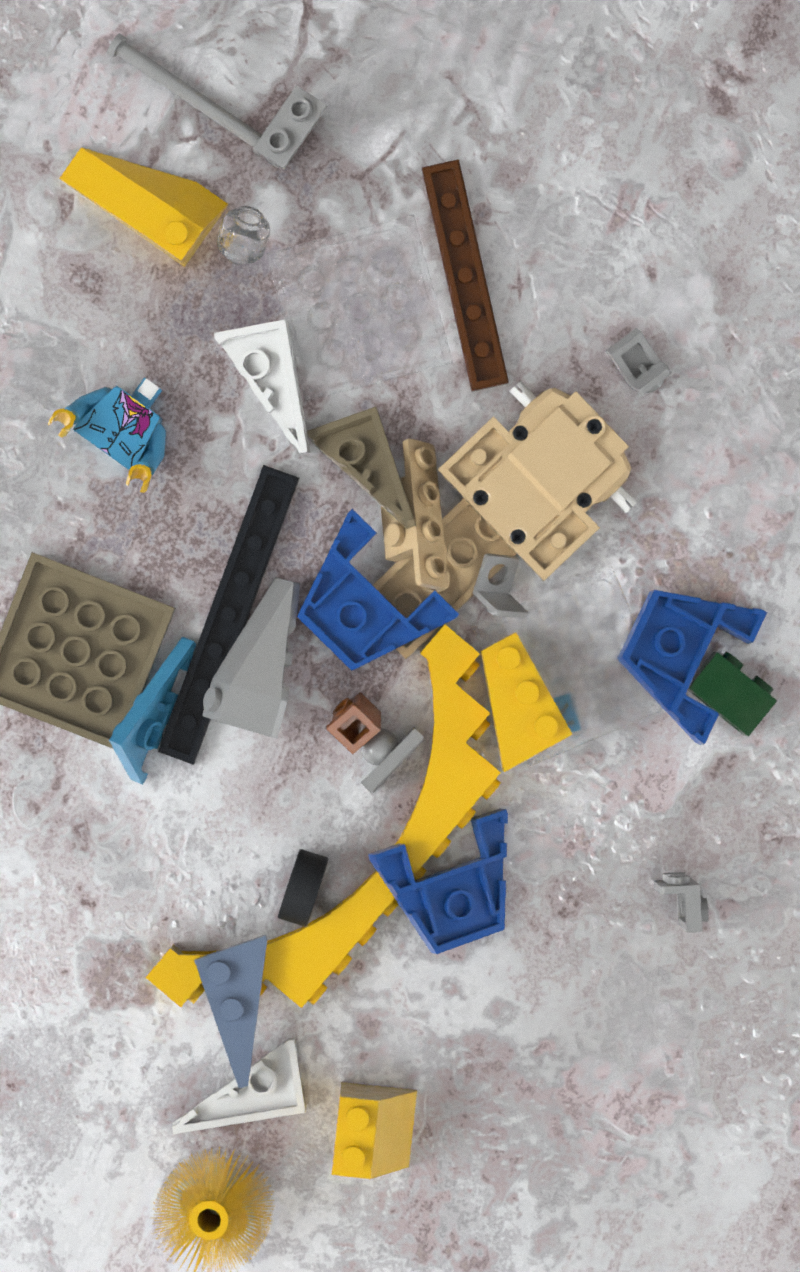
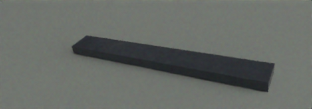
(229, 609)

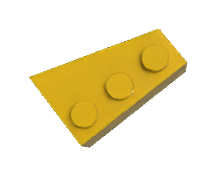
(520, 703)

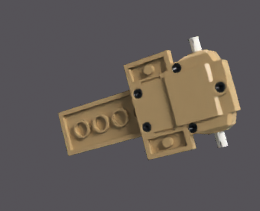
(520, 496)

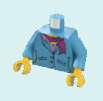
(120, 427)

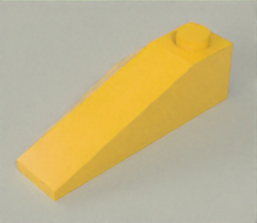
(154, 204)

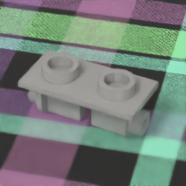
(290, 127)

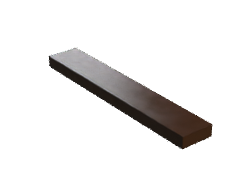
(465, 275)

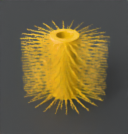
(223, 1200)

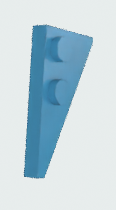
(150, 713)

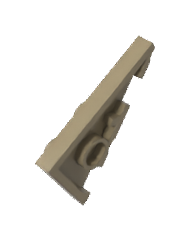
(364, 454)

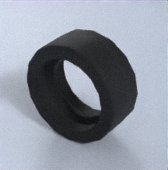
(303, 887)

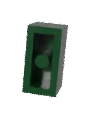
(732, 693)

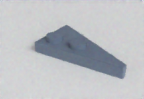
(233, 989)

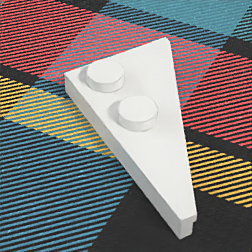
(267, 362)
(272, 1092)

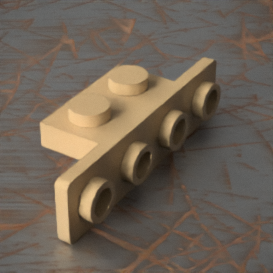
(425, 539)

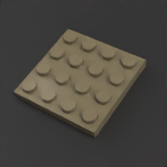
(77, 648)

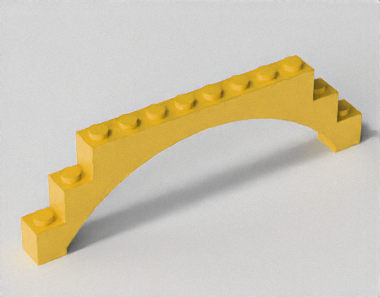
(452, 785)

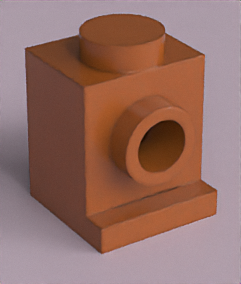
(355, 722)

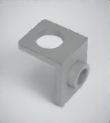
(496, 595)

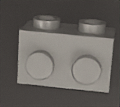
(691, 904)

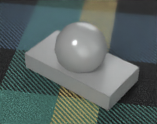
(387, 755)

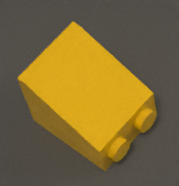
(373, 1130)

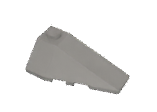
(250, 680)

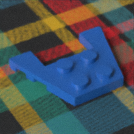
(353, 614)
(670, 644)
(458, 901)

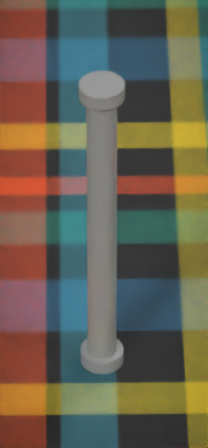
(183, 90)

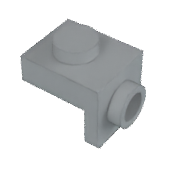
(638, 363)

